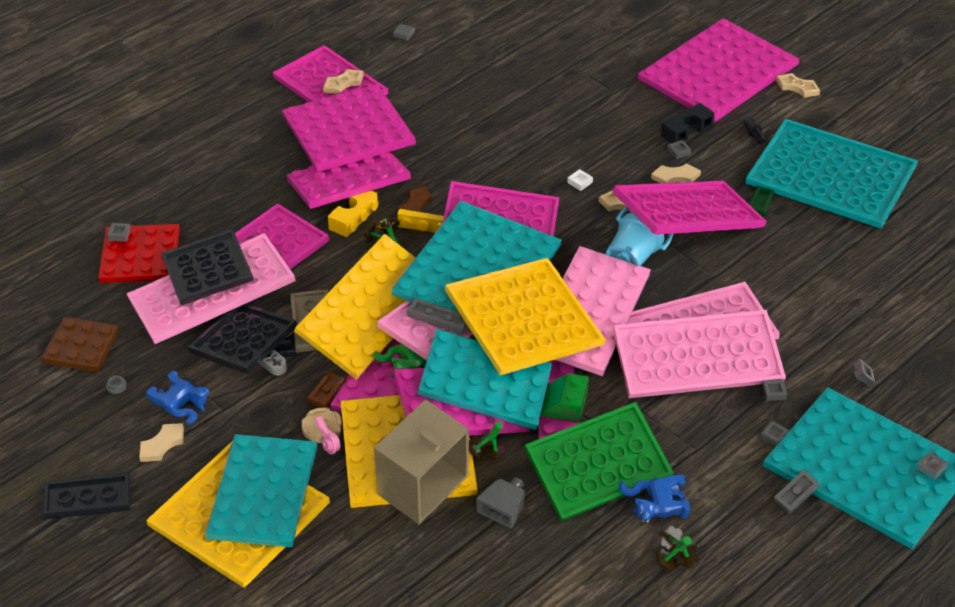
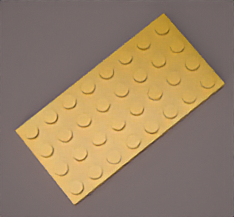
(348, 316)

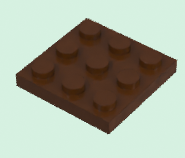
(80, 344)

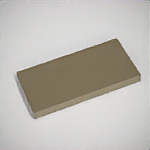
(302, 304)

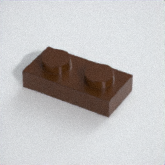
(326, 390)

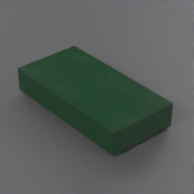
(761, 200)

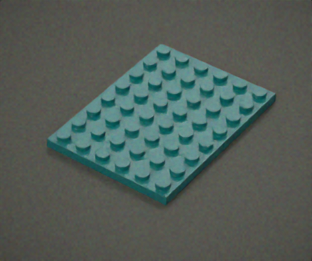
(832, 173)
(469, 246)
(866, 466)

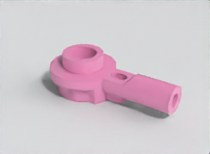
(331, 441)

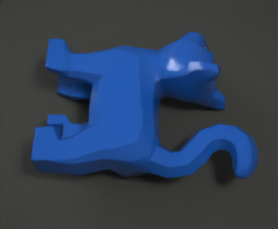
(177, 396)
(661, 495)

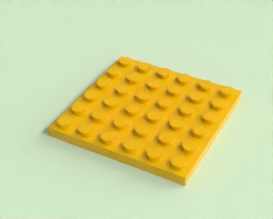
(524, 316)
(364, 426)
(187, 516)

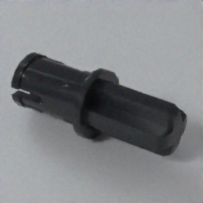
(754, 129)

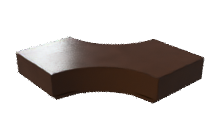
(417, 199)

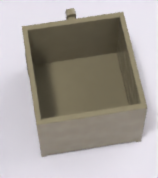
(422, 461)

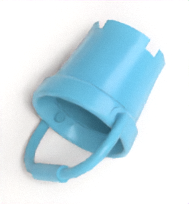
(634, 240)

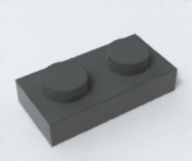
(796, 491)

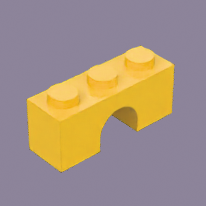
(347, 220)

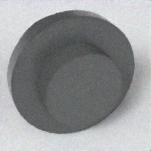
(116, 384)

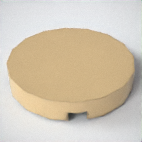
(332, 420)

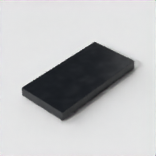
(86, 496)

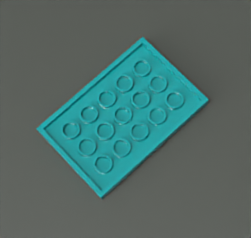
(466, 378)
(262, 491)

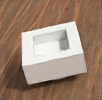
(580, 180)

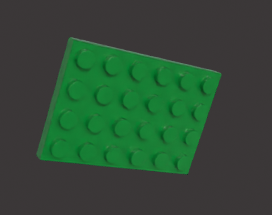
(589, 460)

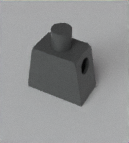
(502, 501)

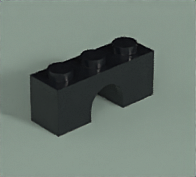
(696, 117)

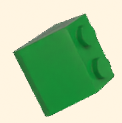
(566, 398)

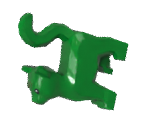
(410, 358)

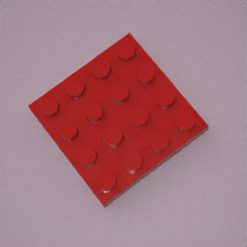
(140, 256)

